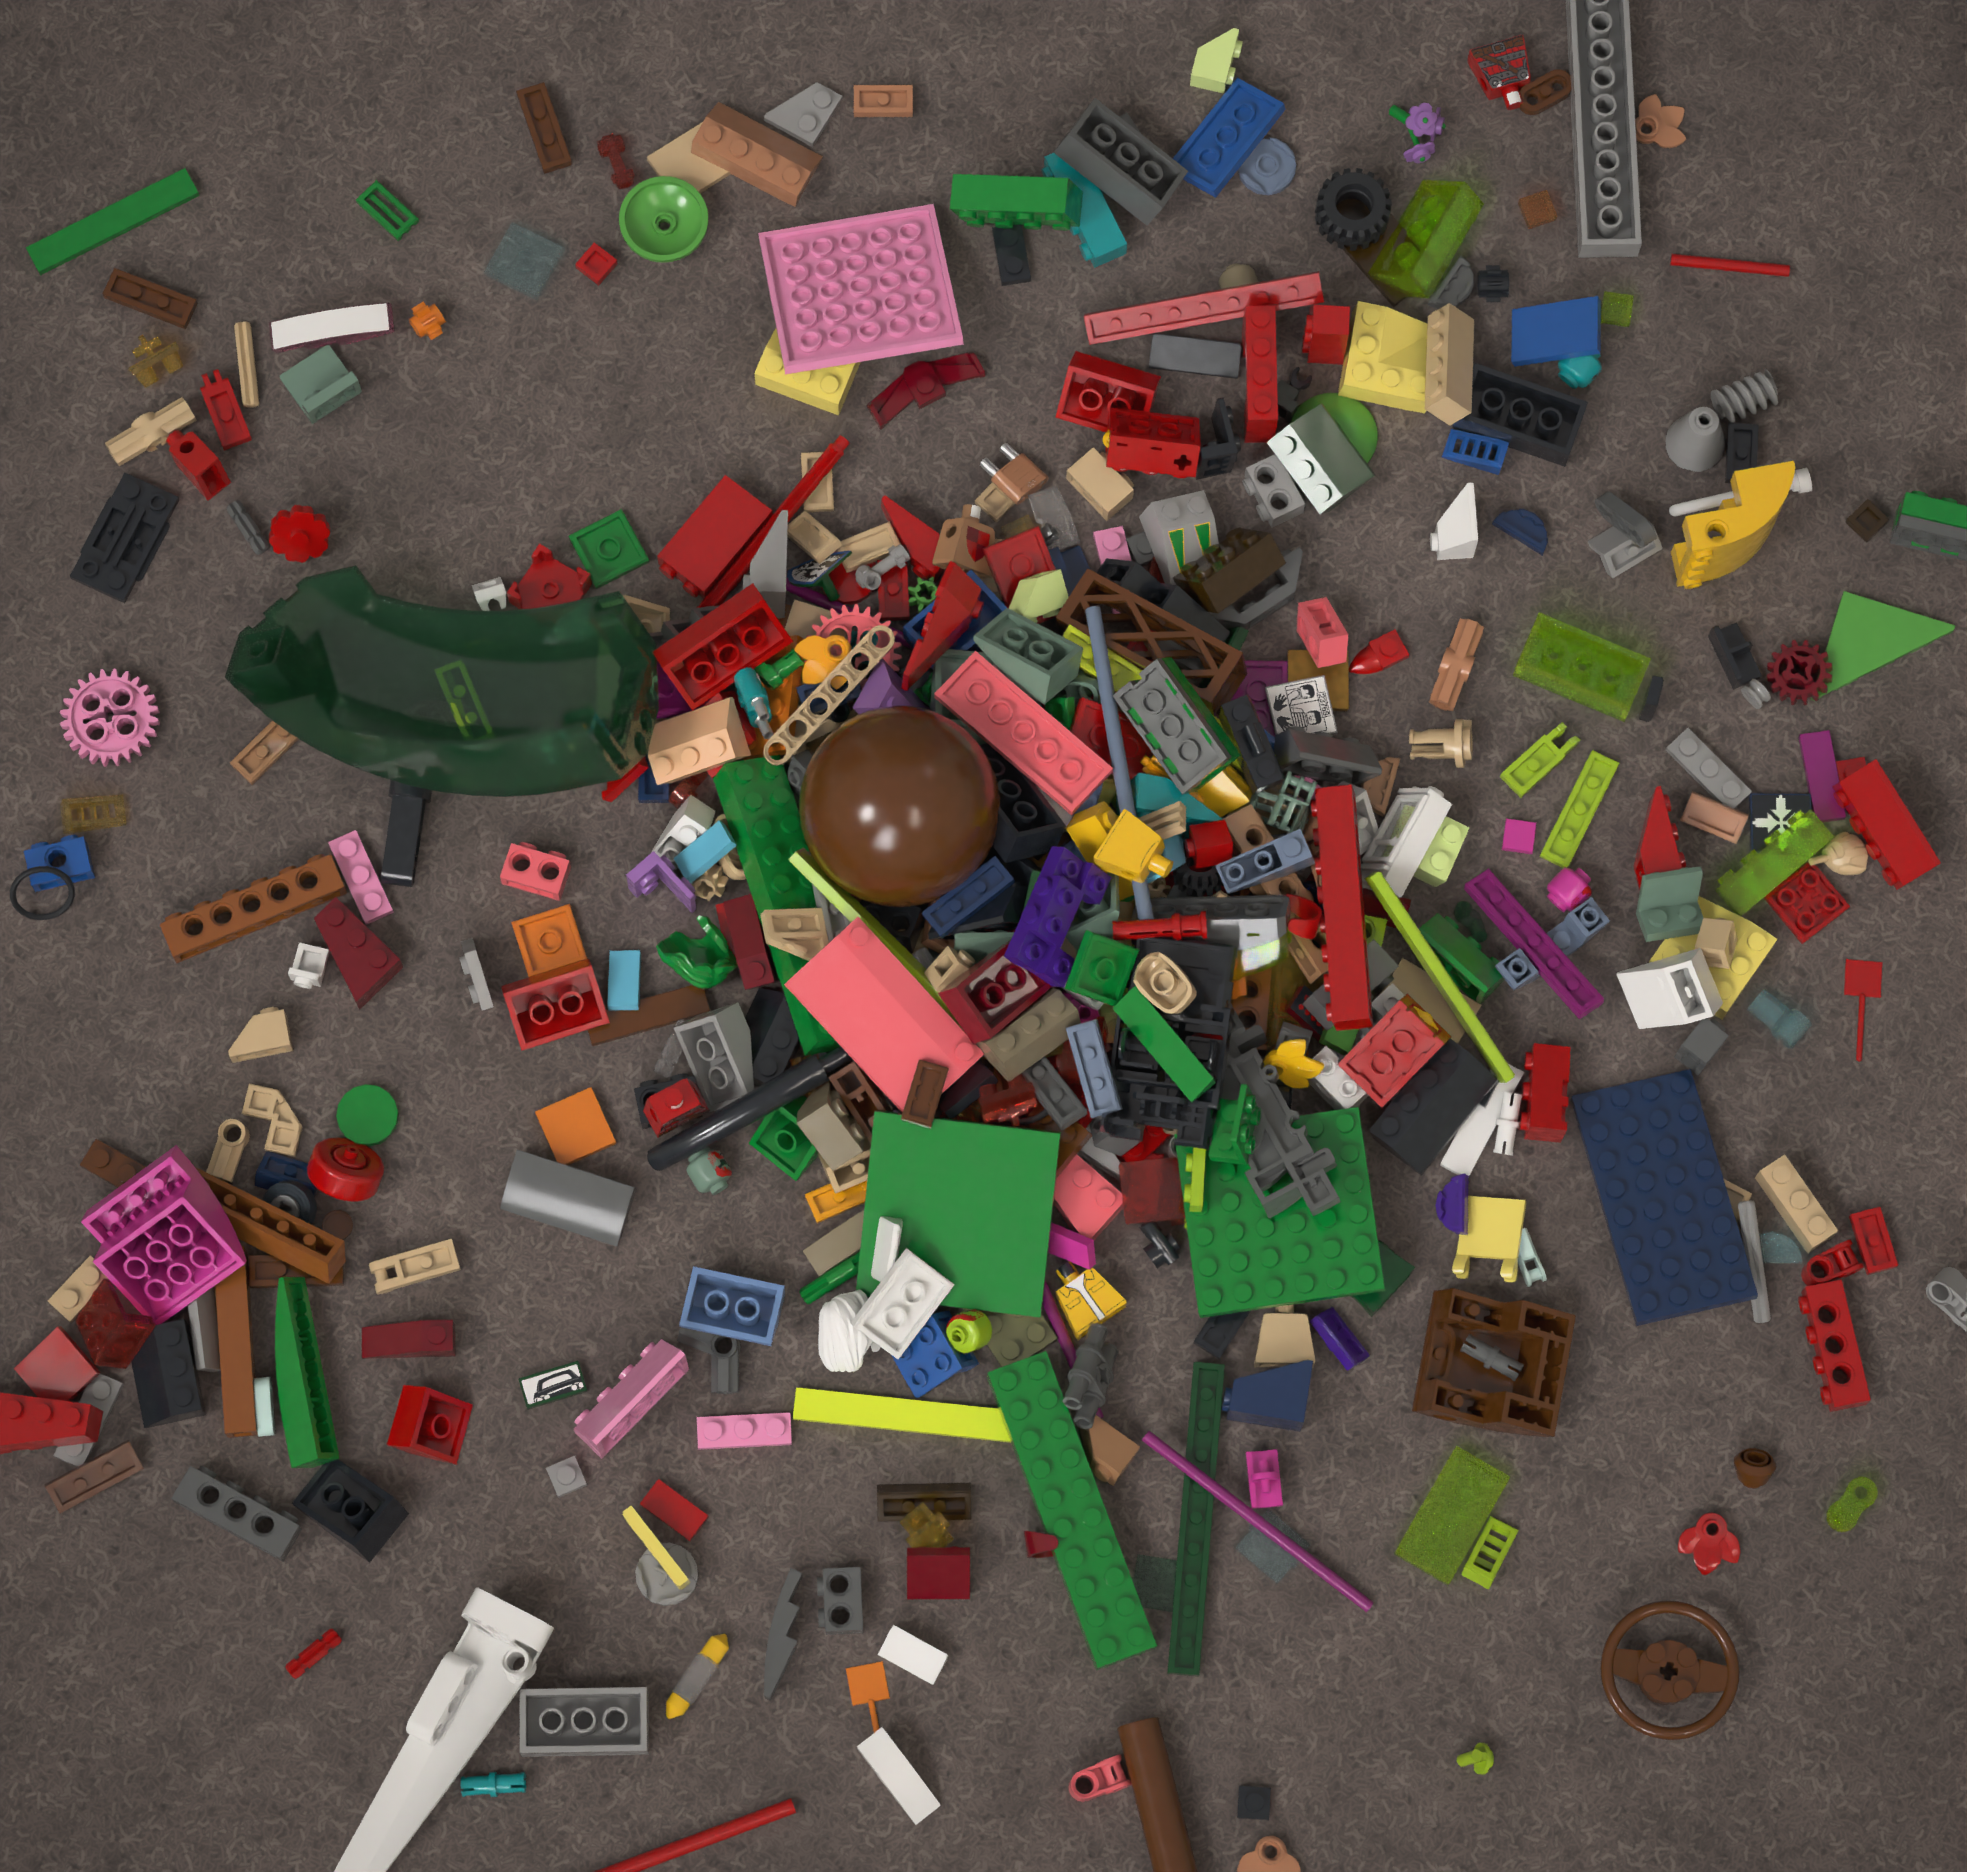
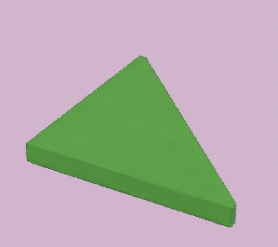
(1874, 635)

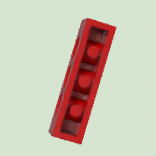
(1832, 1297)

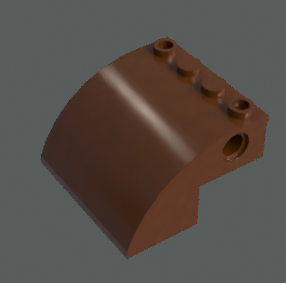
(1465, 1392)

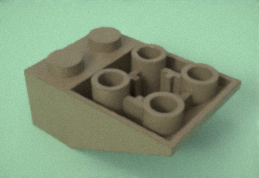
(830, 1126)

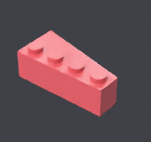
(1086, 1199)

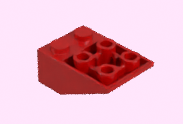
(1657, 842)

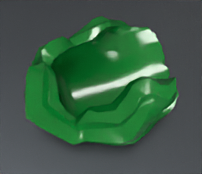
(699, 961)

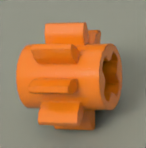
(427, 320)

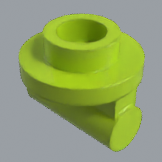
(1481, 1757)

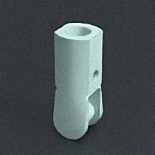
(1526, 1254)

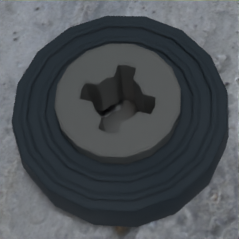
(296, 1196)

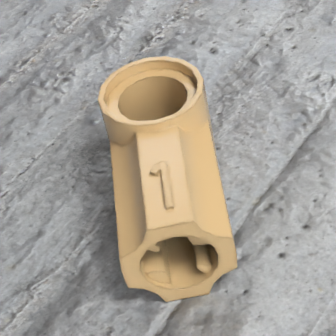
(226, 1153)

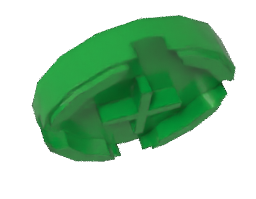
(367, 1115)

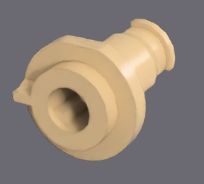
(1456, 743)

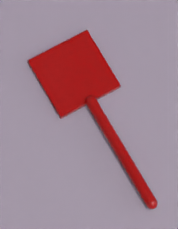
(1862, 980)

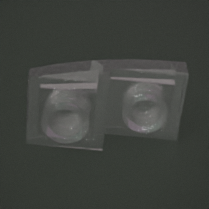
(1050, 507)

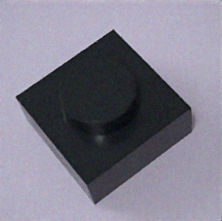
(1253, 1803)

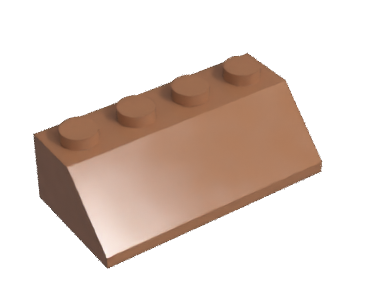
(755, 153)

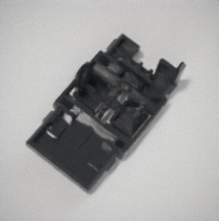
(1163, 1103)

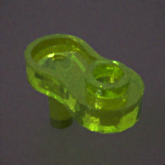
(1846, 1510)

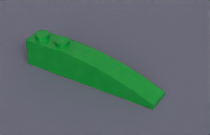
(301, 1379)

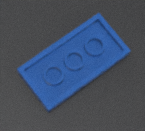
(1228, 136)

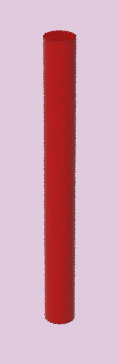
(1730, 265)

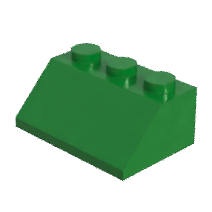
(1462, 958)

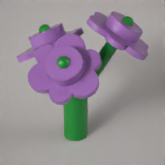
(1418, 122)

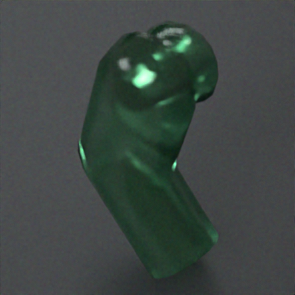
(1471, 920)

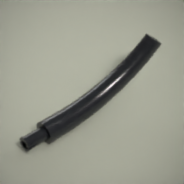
(748, 1108)

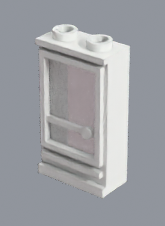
(1405, 836)

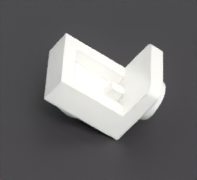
(309, 966)

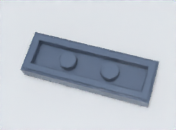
(1094, 1068)

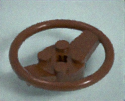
(1690, 1676)

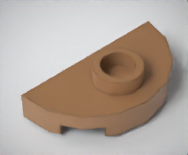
(1380, 787)

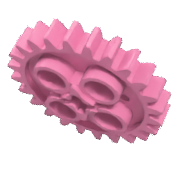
(107, 691)

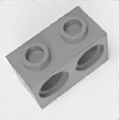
(1280, 488)

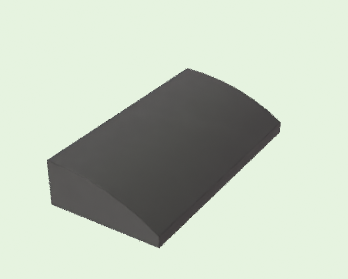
(567, 1198)

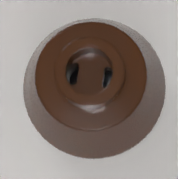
(1754, 1467)

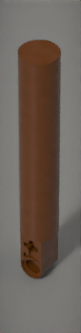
(1156, 1796)

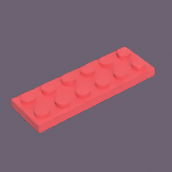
(1023, 732)

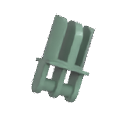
(1299, 783)

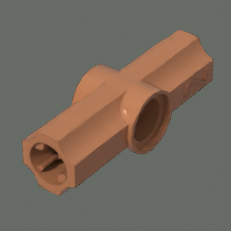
(1456, 664)

